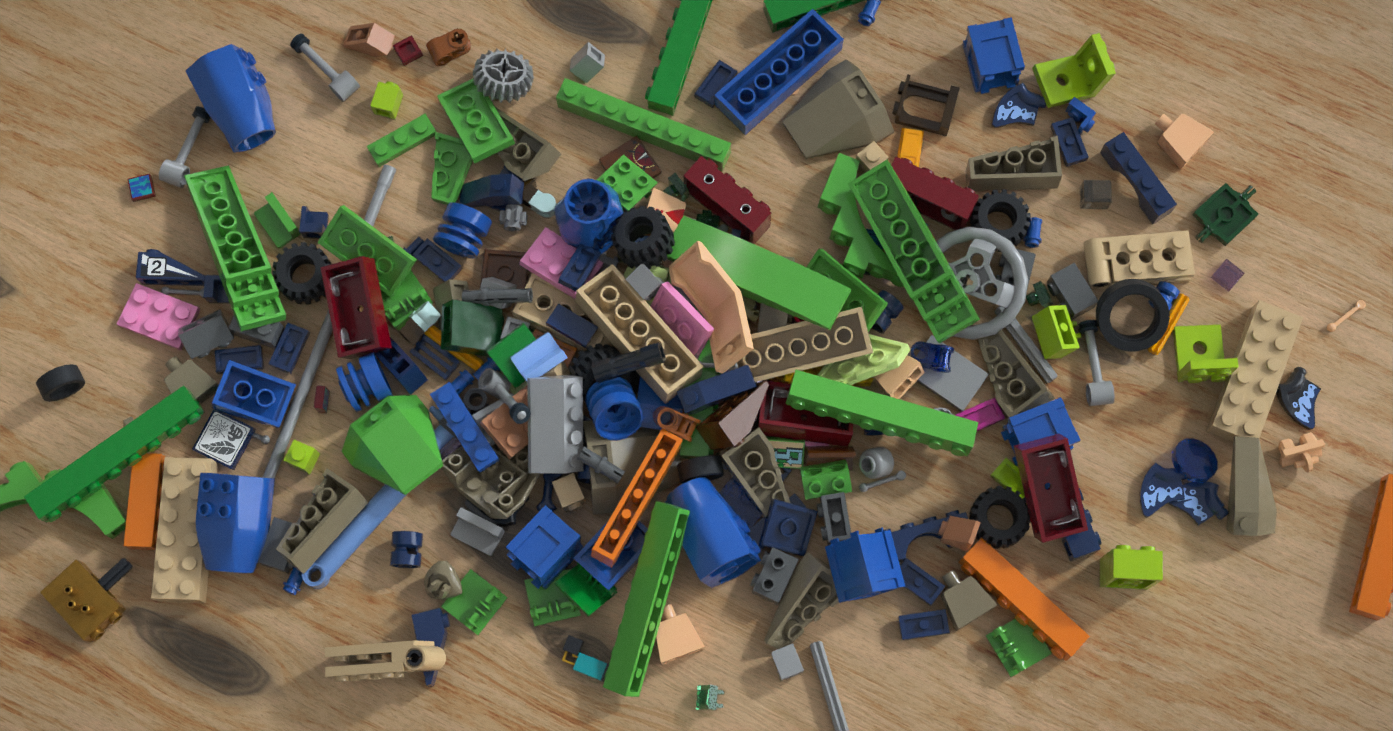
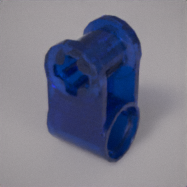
(933, 356)

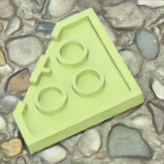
(885, 357)

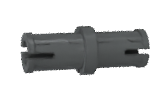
(601, 465)

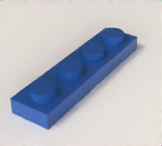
(464, 427)

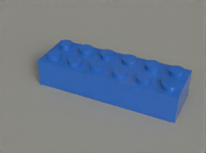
(778, 71)

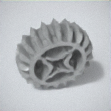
(490, 80)

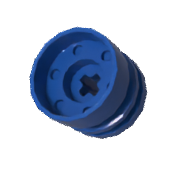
(463, 230)
(363, 382)
(614, 408)

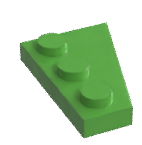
(450, 169)

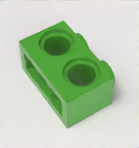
(825, 479)

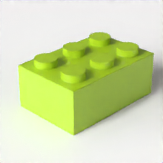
(1131, 568)

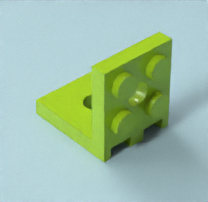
(1083, 73)
(1204, 366)

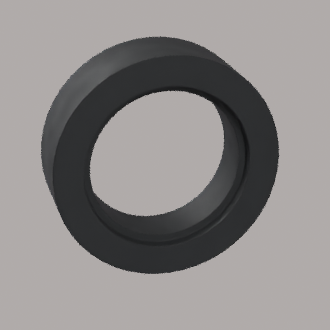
(1151, 334)

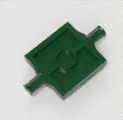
(1225, 214)

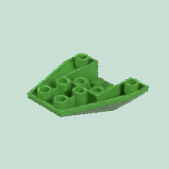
(394, 443)

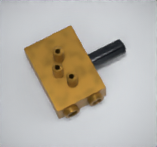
(85, 599)

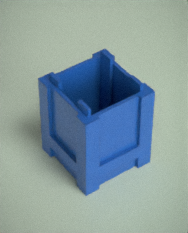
(993, 55)
(1040, 423)
(544, 548)
(864, 565)

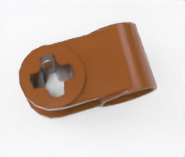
(446, 47)
(679, 423)

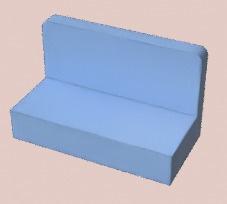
(538, 357)

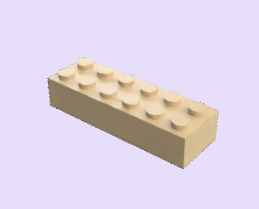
(632, 325)
(807, 345)
(1261, 363)
(178, 559)

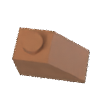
(369, 39)
(959, 532)

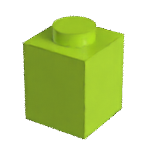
(386, 100)
(301, 457)

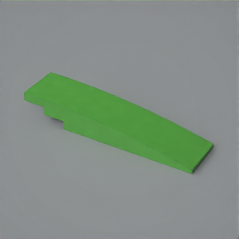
(235, 248)
(913, 252)
(766, 275)

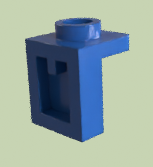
(1082, 114)

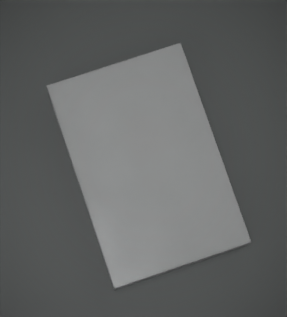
(956, 386)

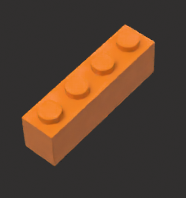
(144, 503)

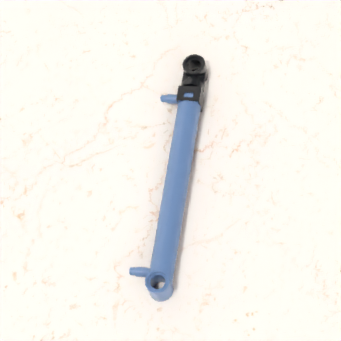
(379, 506)

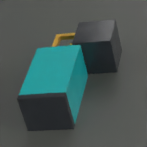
(584, 664)

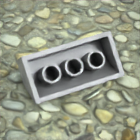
(555, 424)

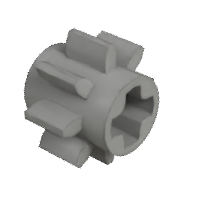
(513, 217)

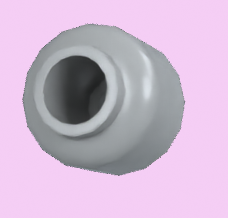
(876, 462)

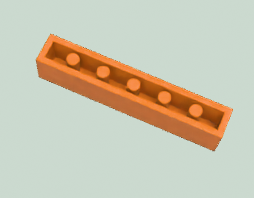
(636, 498)
(1376, 568)
(1023, 599)

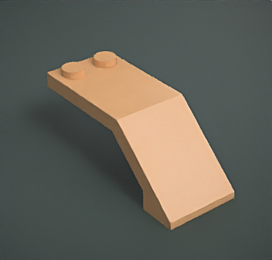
(717, 301)

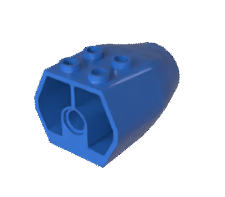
(234, 96)
(588, 214)
(233, 520)
(714, 533)

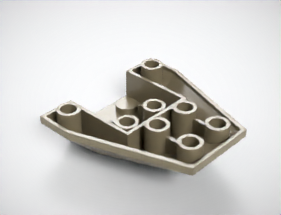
(838, 114)
(626, 455)
(498, 488)

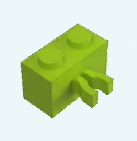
(1056, 332)

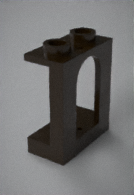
(912, 88)

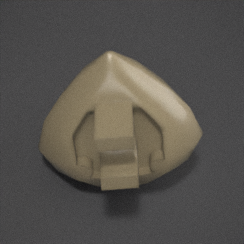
(442, 581)

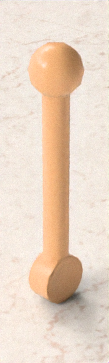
(1359, 305)

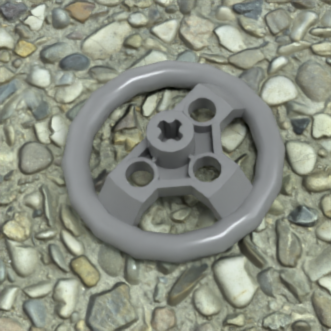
(1008, 296)

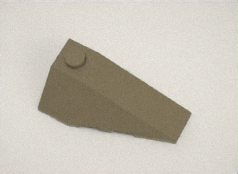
(530, 153)
(1012, 377)
(756, 470)
(1250, 493)
(805, 598)

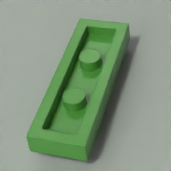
(402, 140)

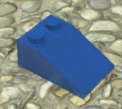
(252, 395)
(650, 402)
(625, 562)

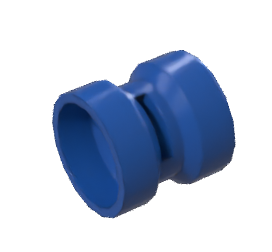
(1168, 291)

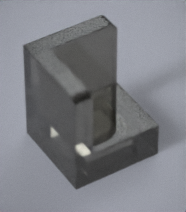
(1095, 194)

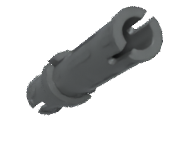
(489, 296)

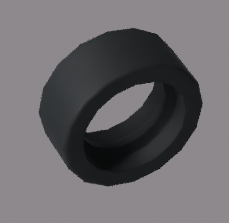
(60, 382)
(704, 466)

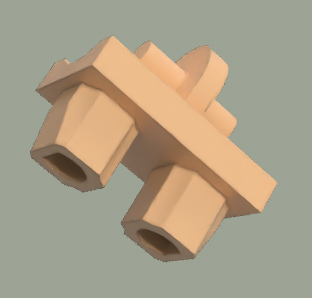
(1302, 455)

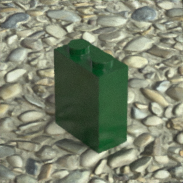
(470, 327)

